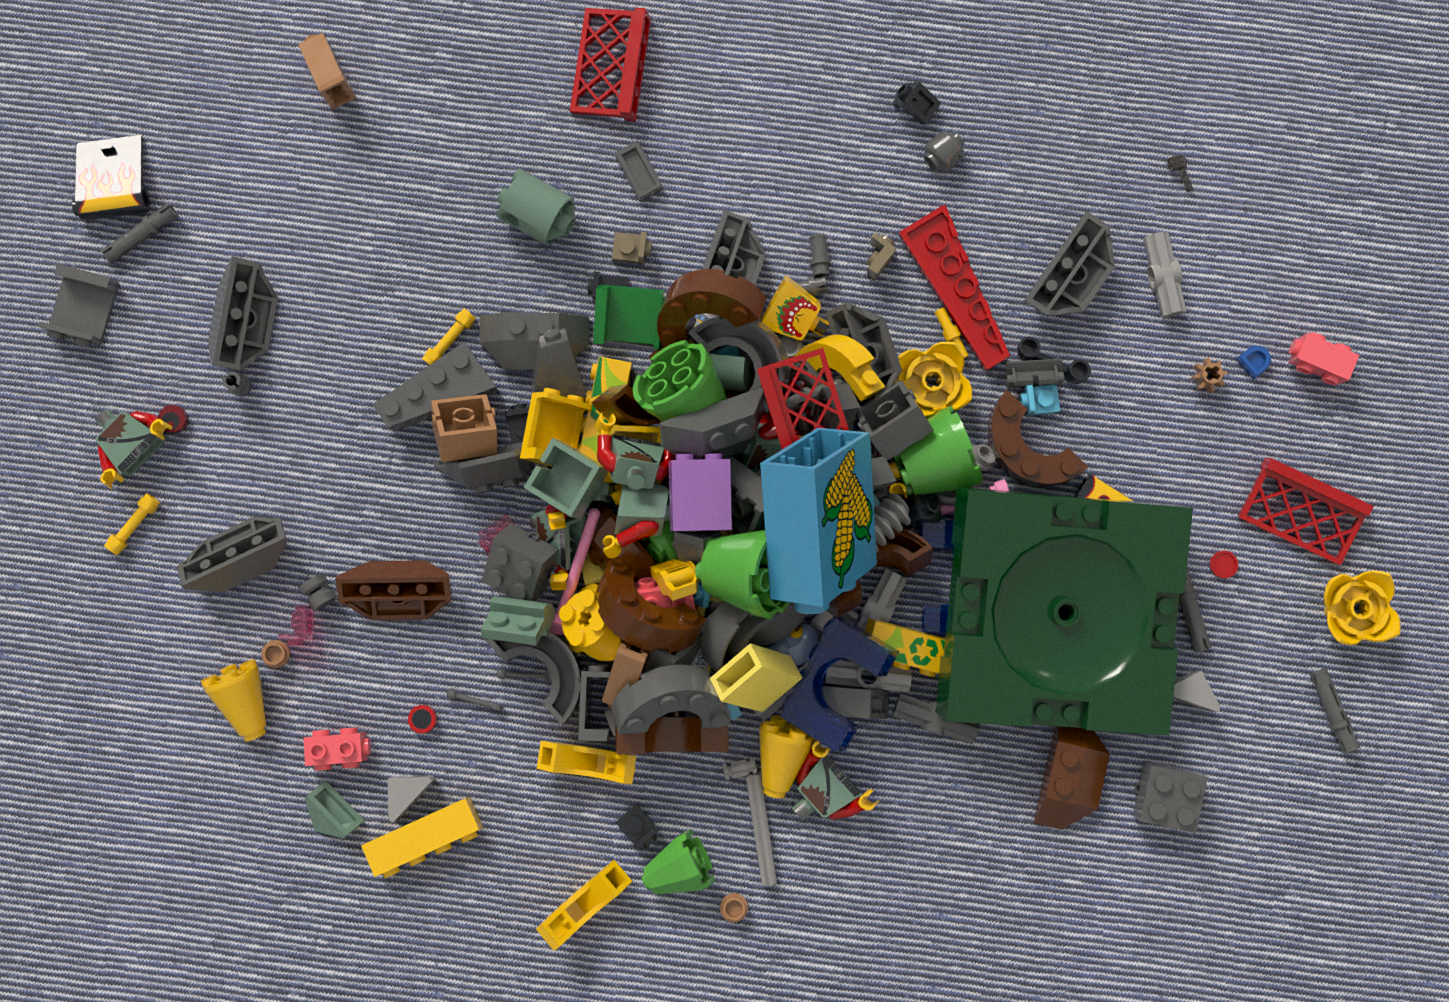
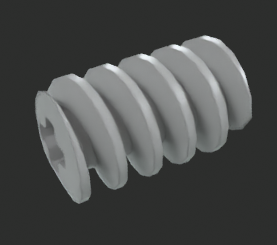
(888, 517)

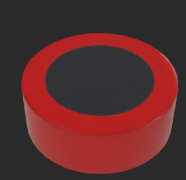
(422, 718)

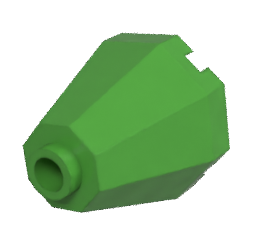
(679, 867)

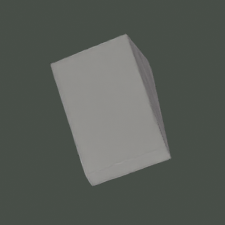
(1196, 691)
(404, 792)

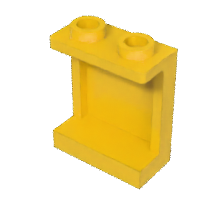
(551, 418)

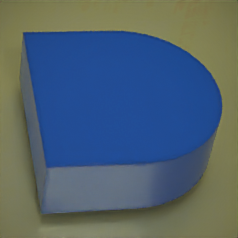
(1255, 360)

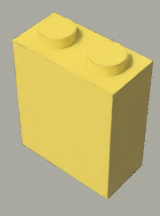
(755, 678)

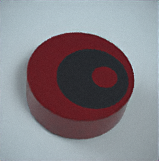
(175, 417)

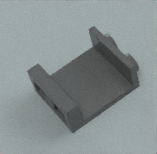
(81, 306)
(586, 732)

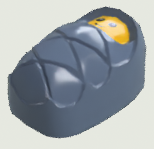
(797, 644)

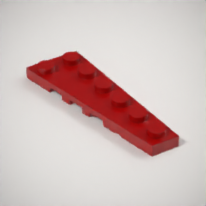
(944, 263)

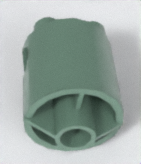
(536, 208)

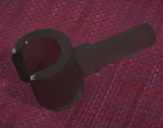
(1179, 163)

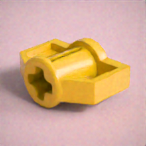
(675, 578)

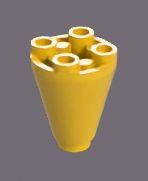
(239, 698)
(781, 754)

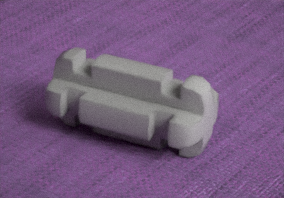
(739, 768)

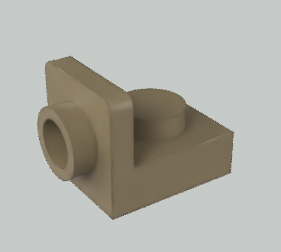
(631, 248)
(877, 260)

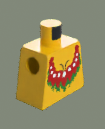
(794, 311)

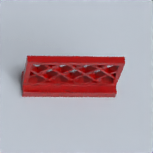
(633, 63)
(776, 399)
(1307, 486)

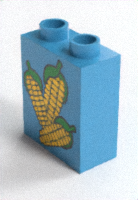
(819, 517)

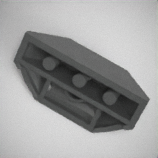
(735, 248)
(1075, 270)
(241, 315)
(871, 333)
(514, 336)
(716, 429)
(489, 471)
(234, 556)

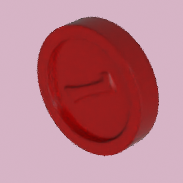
(1223, 564)

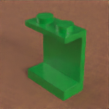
(627, 314)

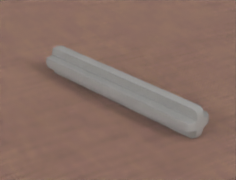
(761, 830)

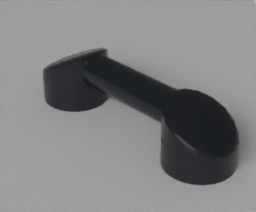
(1075, 373)

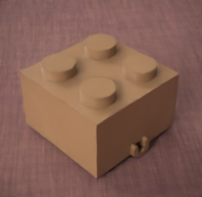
(464, 427)

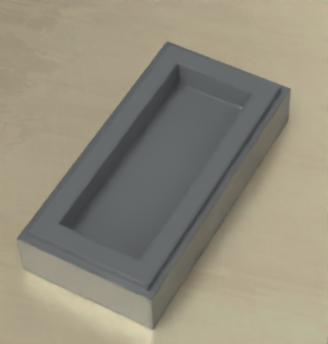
(638, 171)

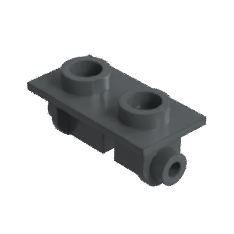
(1034, 373)

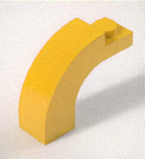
(849, 360)
(586, 761)
(583, 904)

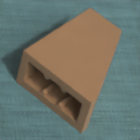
(326, 70)
(626, 669)

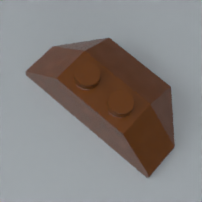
(633, 553)
(394, 589)
(1071, 777)

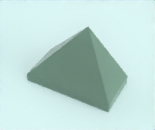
(330, 812)

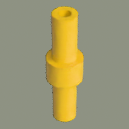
(950, 333)

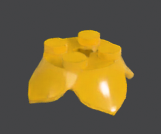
(946, 364)
(1377, 620)
(585, 627)

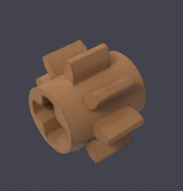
(1201, 374)

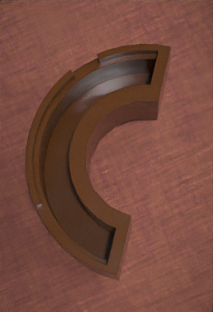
(709, 293)
(621, 403)
(1015, 456)
(904, 552)
(640, 621)
(674, 733)

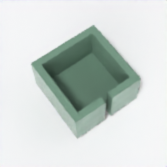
(571, 480)

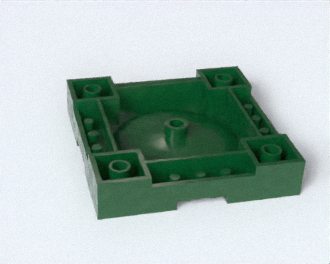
(1113, 649)

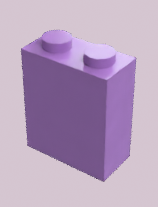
(700, 493)

